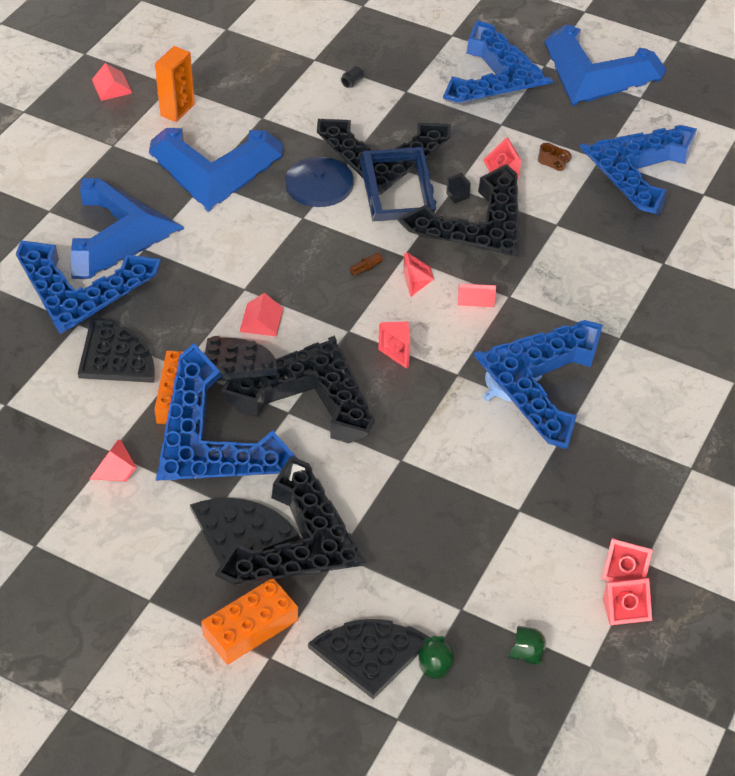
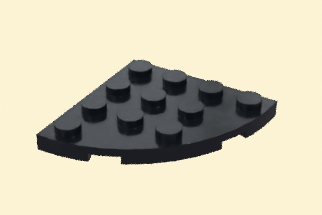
(115, 354)
(240, 358)
(241, 522)
(369, 651)

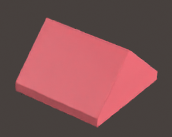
(110, 83)
(503, 155)
(476, 295)
(262, 316)
(395, 341)
(626, 561)
(628, 601)

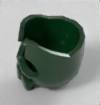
(529, 645)
(436, 657)

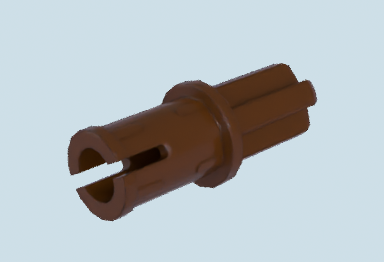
(366, 264)

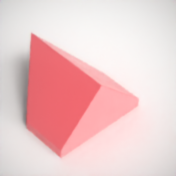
(416, 273)
(116, 465)

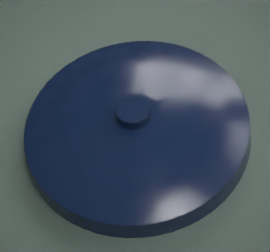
(319, 181)

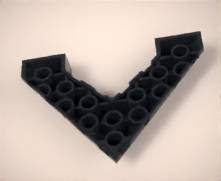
(339, 136)
(496, 234)
(317, 368)
(325, 538)

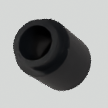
(352, 76)

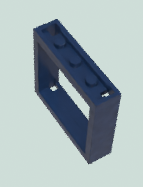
(391, 155)

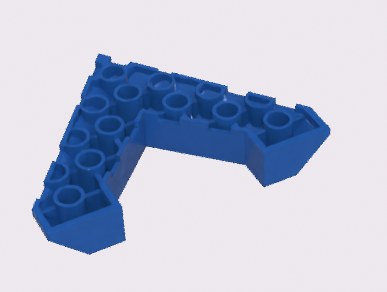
(511, 68)
(590, 81)
(626, 154)
(215, 180)
(134, 232)
(72, 306)
(521, 361)
(184, 449)

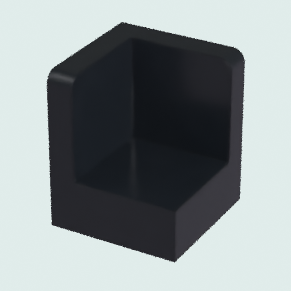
(458, 188)

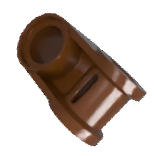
(552, 156)

